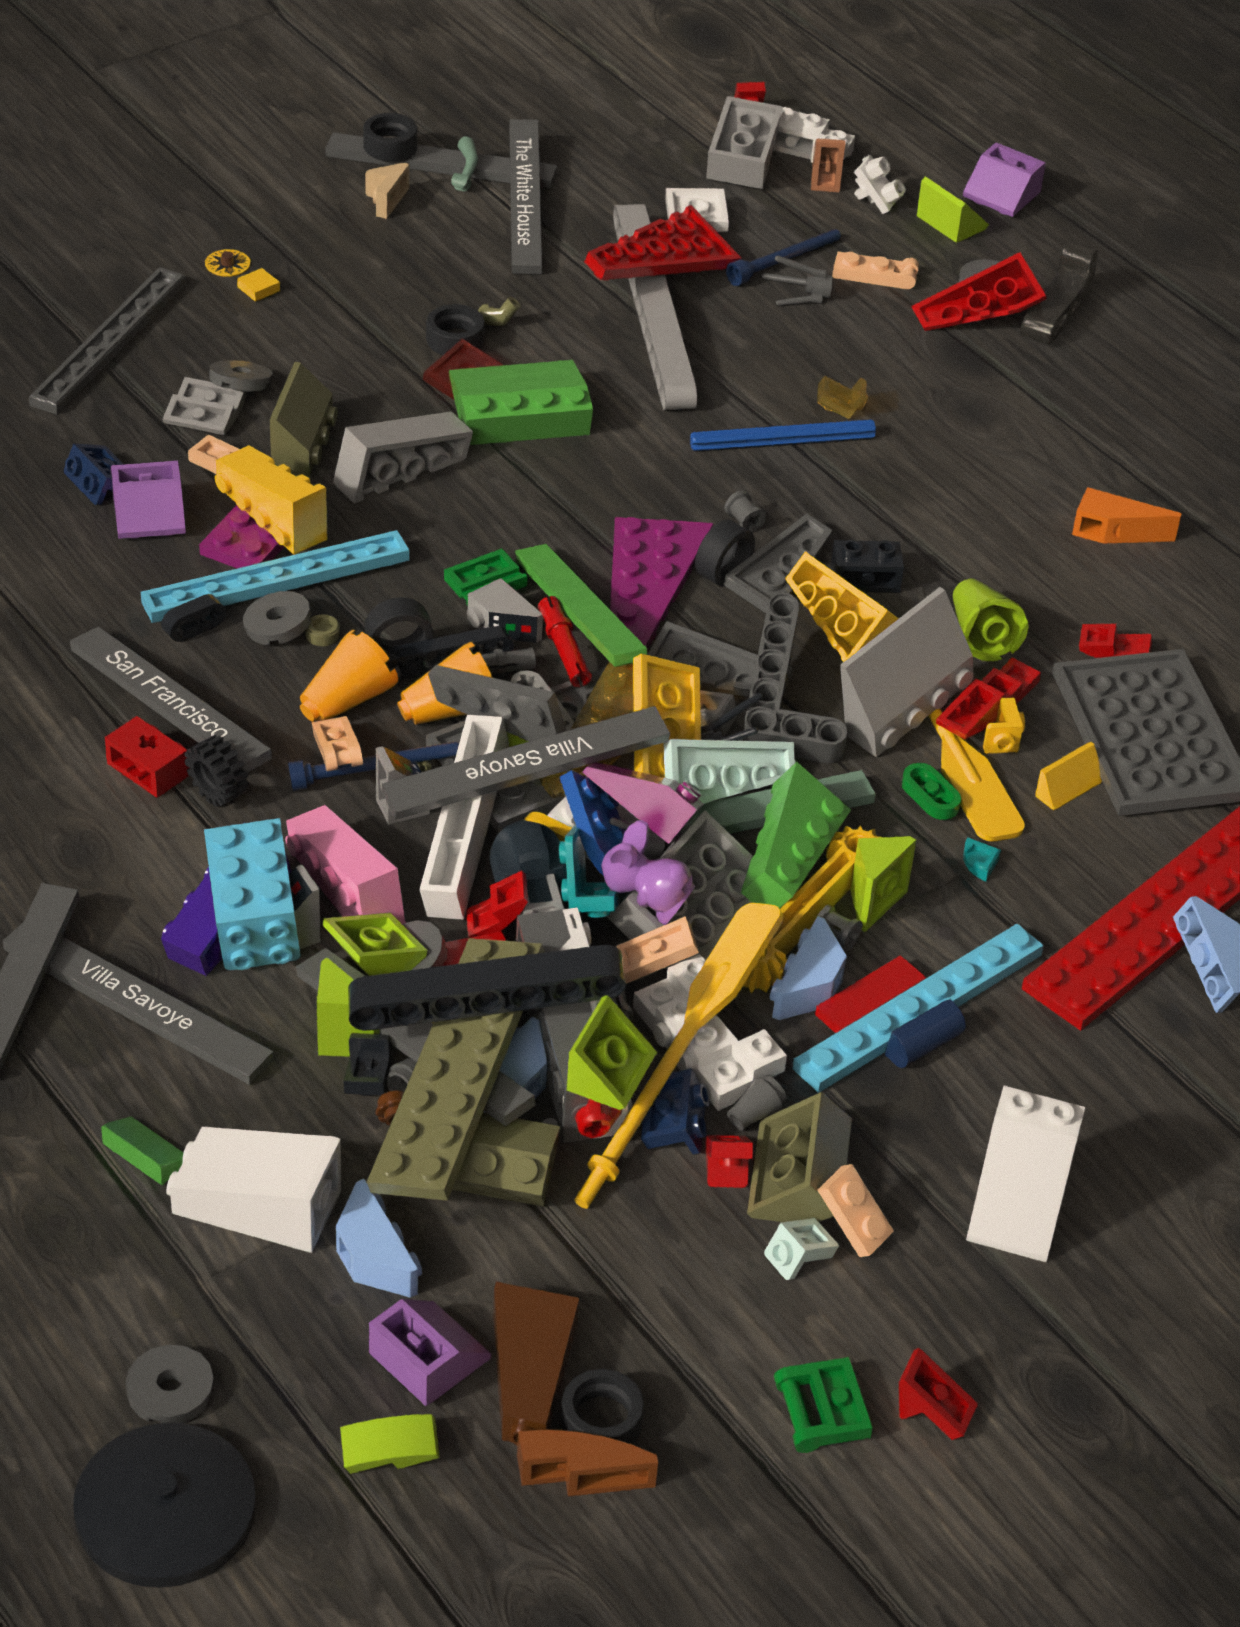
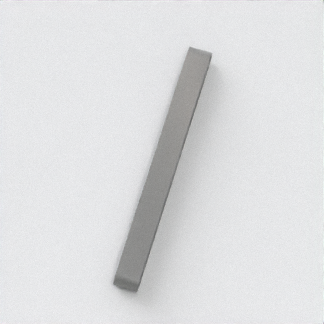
(658, 323)

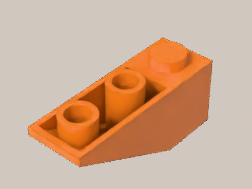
(1123, 520)

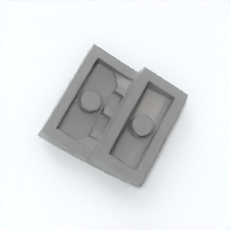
(204, 406)

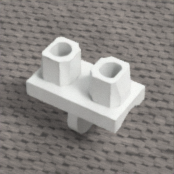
(875, 185)

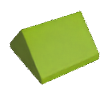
(947, 212)
(880, 875)
(376, 942)
(333, 1011)
(608, 1057)

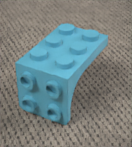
(252, 894)

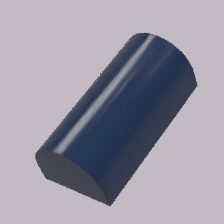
(925, 1033)

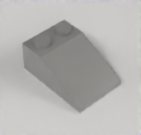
(743, 142)

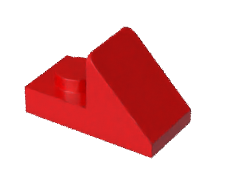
(728, 1160)
(932, 1391)

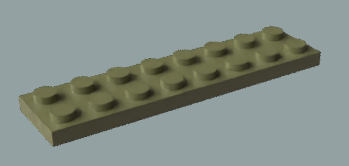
(447, 1093)

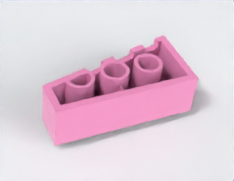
(344, 865)

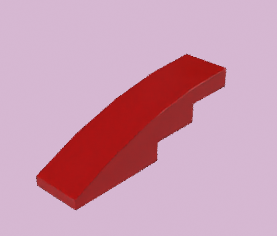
(981, 699)

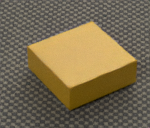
(258, 284)

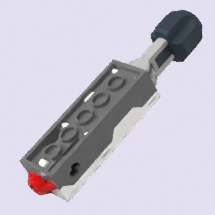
(544, 920)

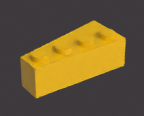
(275, 498)
(837, 606)

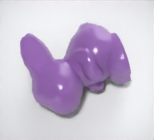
(659, 882)

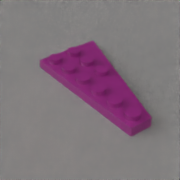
(650, 569)

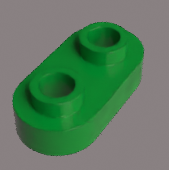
(931, 791)

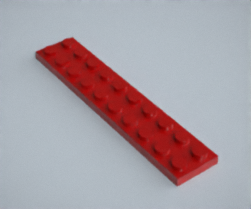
(1139, 930)

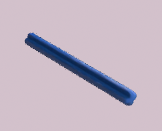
(782, 435)

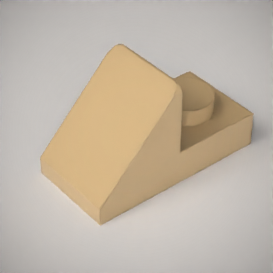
(387, 187)

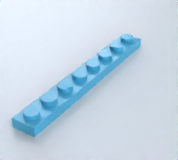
(281, 573)
(958, 981)

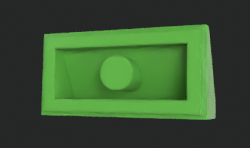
(142, 1148)

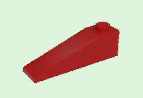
(988, 294)

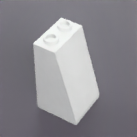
(1025, 1173)
(259, 1183)

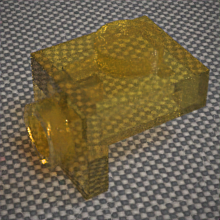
(840, 398)

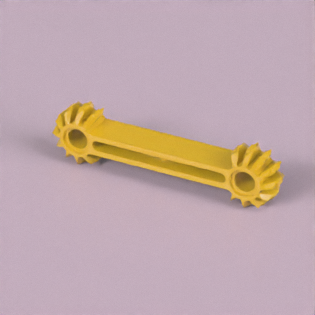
(800, 911)

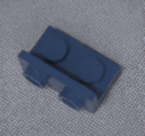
(90, 470)
(677, 1113)

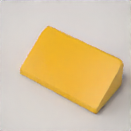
(1069, 777)

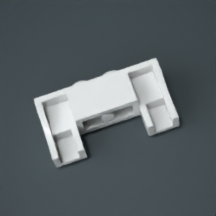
(799, 132)
(714, 1053)

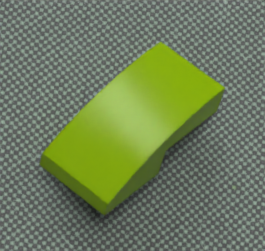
(388, 1440)

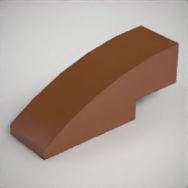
(584, 1461)

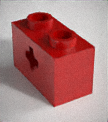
(146, 756)

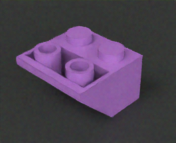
(1005, 179)
(148, 499)
(424, 1348)

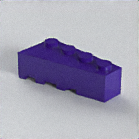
(193, 934)

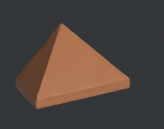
(827, 164)

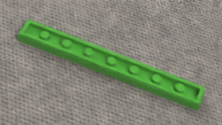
(581, 605)

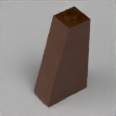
(532, 1352)

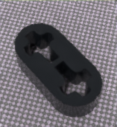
(193, 617)

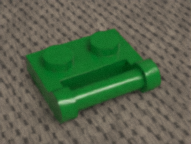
(836, 1398)

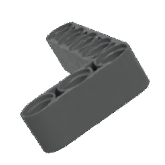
(768, 715)

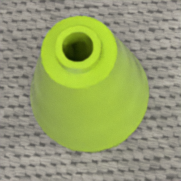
(989, 620)

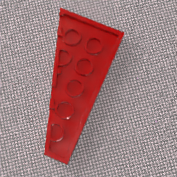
(664, 247)

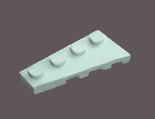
(725, 766)

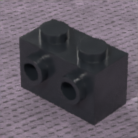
(869, 564)

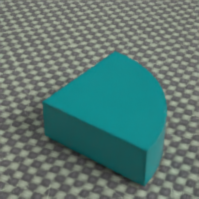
(980, 858)

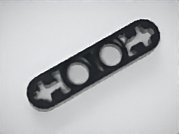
(445, 647)

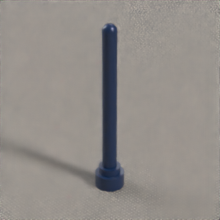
(741, 271)
(304, 774)

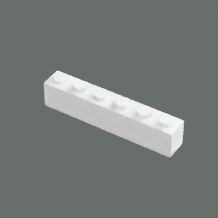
(461, 829)

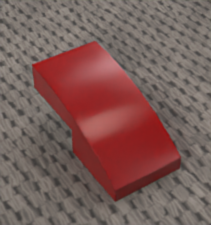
(1103, 641)
(497, 912)

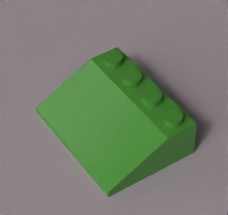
(522, 401)

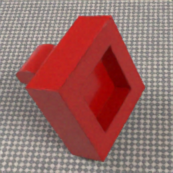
(751, 91)

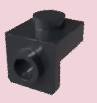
(367, 1064)

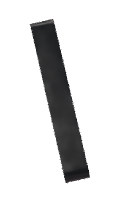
(486, 987)

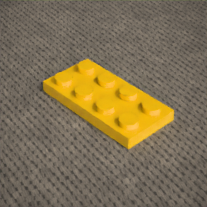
(676, 695)

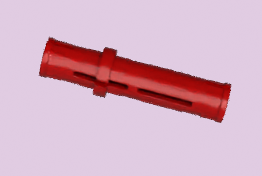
(560, 631)

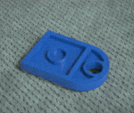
(591, 812)

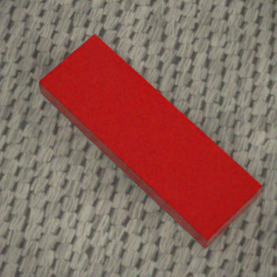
(868, 994)

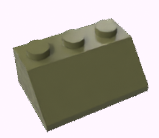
(301, 421)
(795, 1157)
(510, 1160)

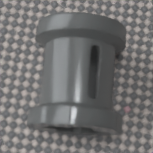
(741, 507)
(849, 930)

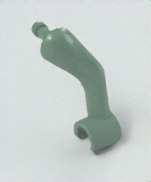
(463, 181)

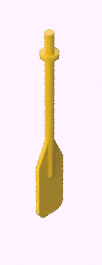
(980, 789)
(709, 993)

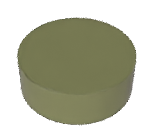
(323, 630)

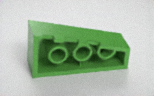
(794, 835)

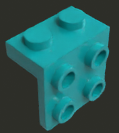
(586, 896)

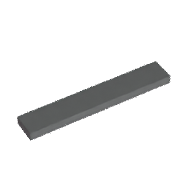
(31, 957)

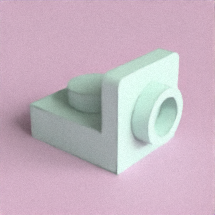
(799, 1243)

